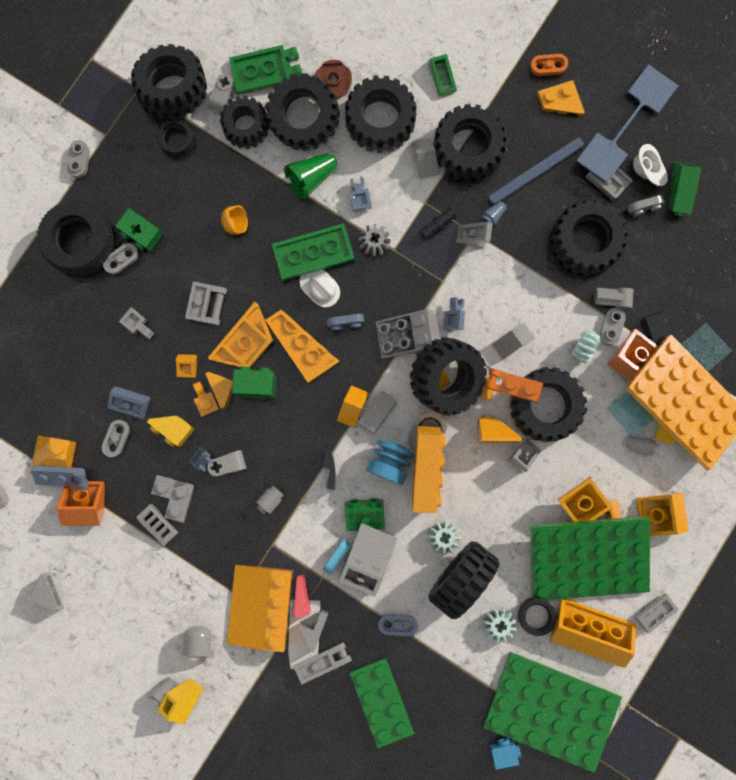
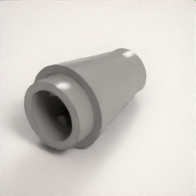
(641, 445)
(159, 692)

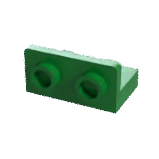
(366, 512)

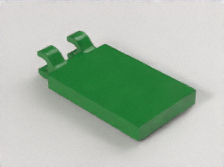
(263, 68)

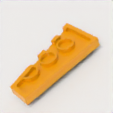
(303, 349)

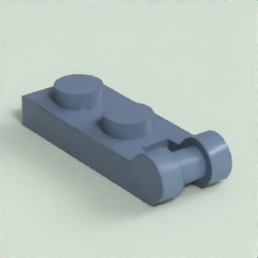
(60, 476)

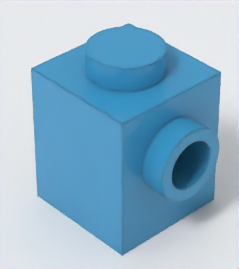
(505, 753)

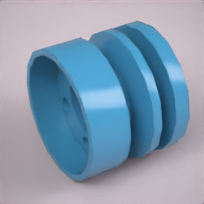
(390, 461)

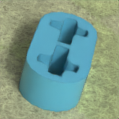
(337, 557)

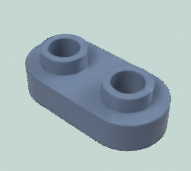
(337, 323)
(397, 627)

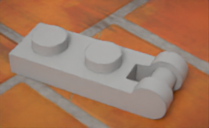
(321, 663)

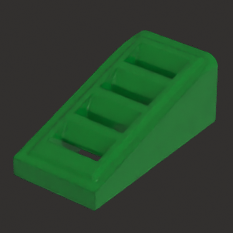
(446, 66)

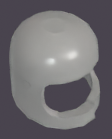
(197, 642)

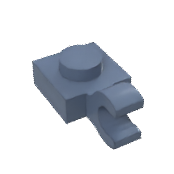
(455, 317)

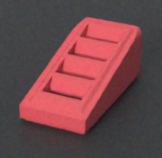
(302, 604)

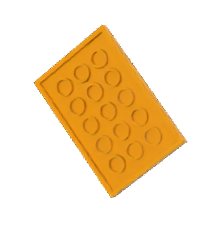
(686, 402)

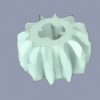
(586, 346)
(450, 539)
(503, 631)

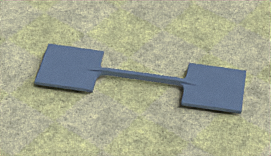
(603, 155)

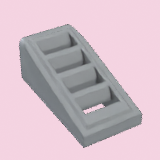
(152, 529)

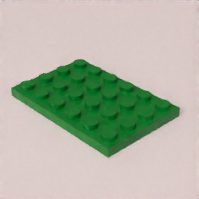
(590, 558)
(552, 712)

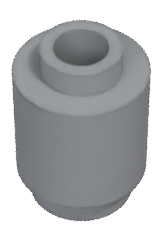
(269, 500)

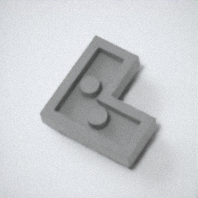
(178, 493)

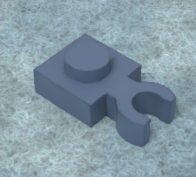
(360, 197)
(200, 459)

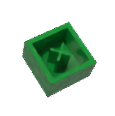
(254, 383)

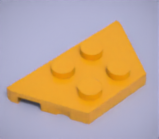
(245, 340)

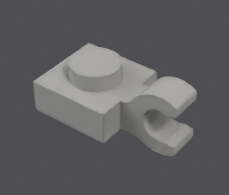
(135, 322)

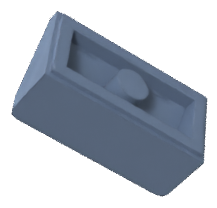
(128, 402)

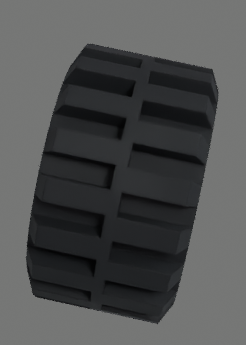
(242, 108)

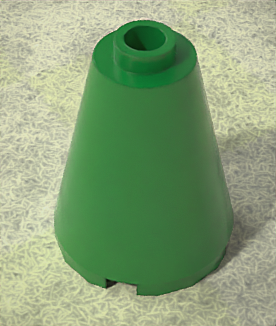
(309, 173)

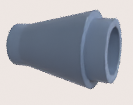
(493, 214)

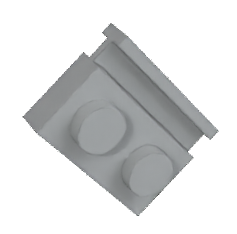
(614, 186)

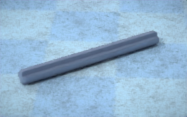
(535, 171)

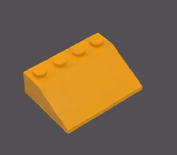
(260, 608)

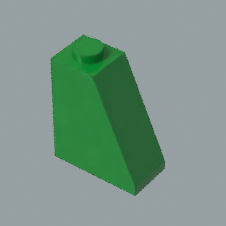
(683, 188)

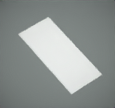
(297, 646)

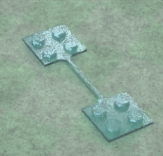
(703, 346)

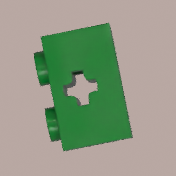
(130, 223)

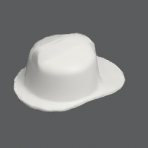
(649, 165)
(320, 288)

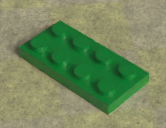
(313, 252)
(381, 702)

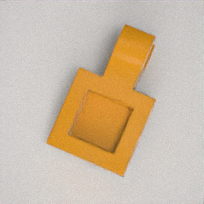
(206, 401)

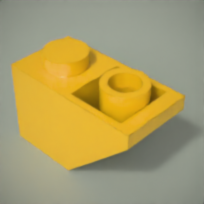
(173, 428)
(180, 701)

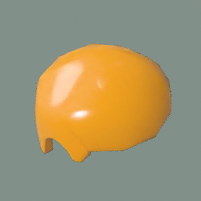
(234, 220)

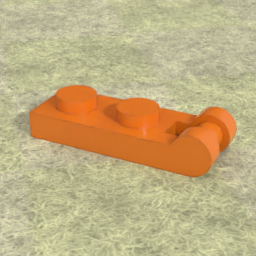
(514, 385)

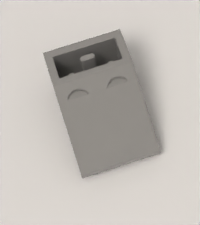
(407, 333)
(367, 559)

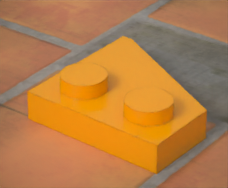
(561, 98)

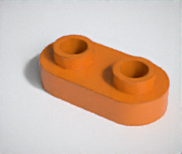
(548, 63)

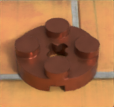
(341, 72)

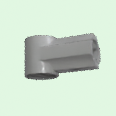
(619, 297)

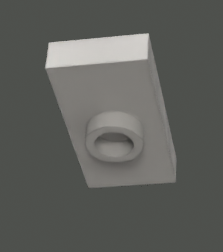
(656, 613)

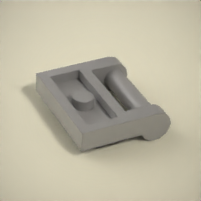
(200, 300)

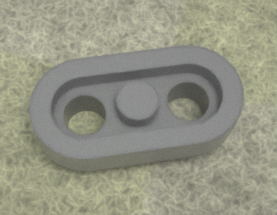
(78, 158)
(638, 208)
(120, 257)
(613, 326)
(113, 437)

